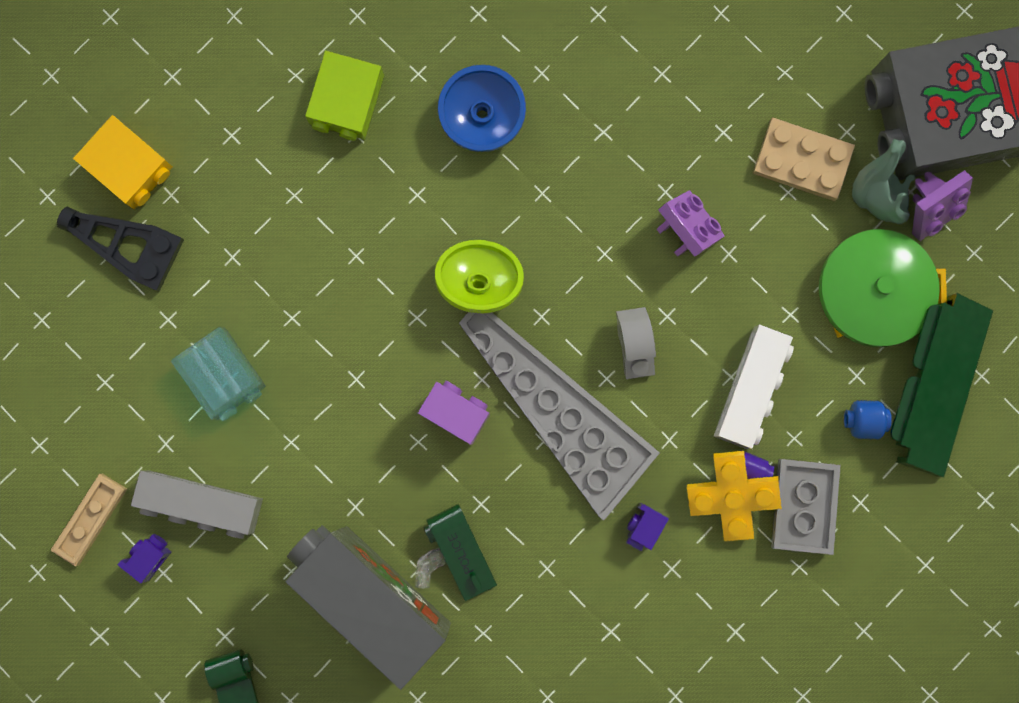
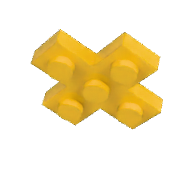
(734, 496)

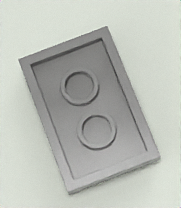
(807, 506)

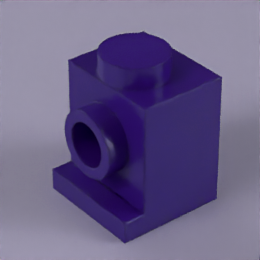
(645, 527)
(146, 558)

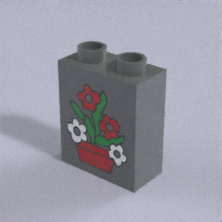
(949, 102)
(367, 602)

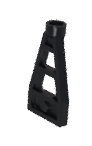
(155, 259)

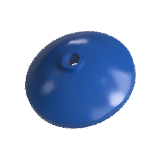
(477, 90)

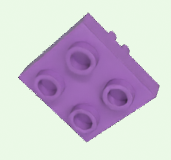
(940, 202)
(690, 223)

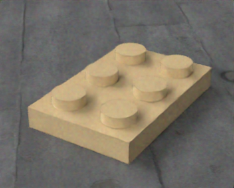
(803, 159)

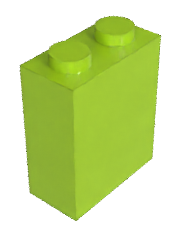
(344, 96)

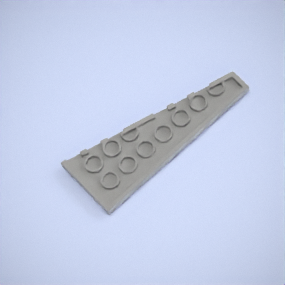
(584, 436)

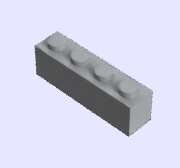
(197, 503)

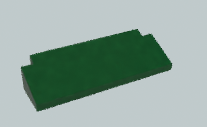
(938, 394)

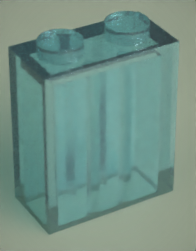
(219, 374)

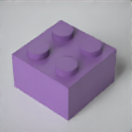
(455, 413)

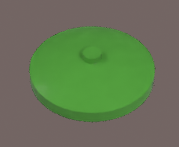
(878, 287)

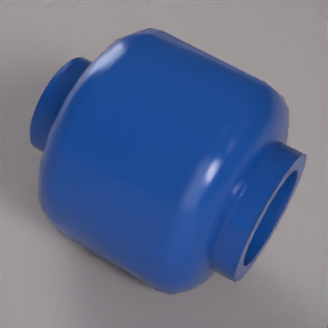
(867, 419)

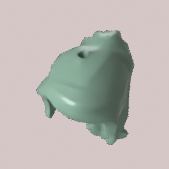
(880, 189)

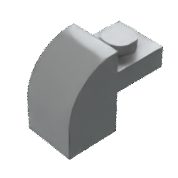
(636, 342)

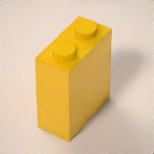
(123, 163)

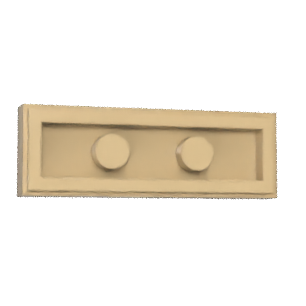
(88, 519)

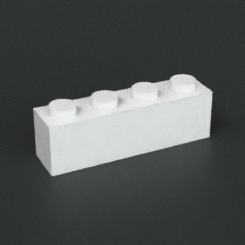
(753, 387)

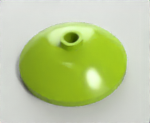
(479, 276)

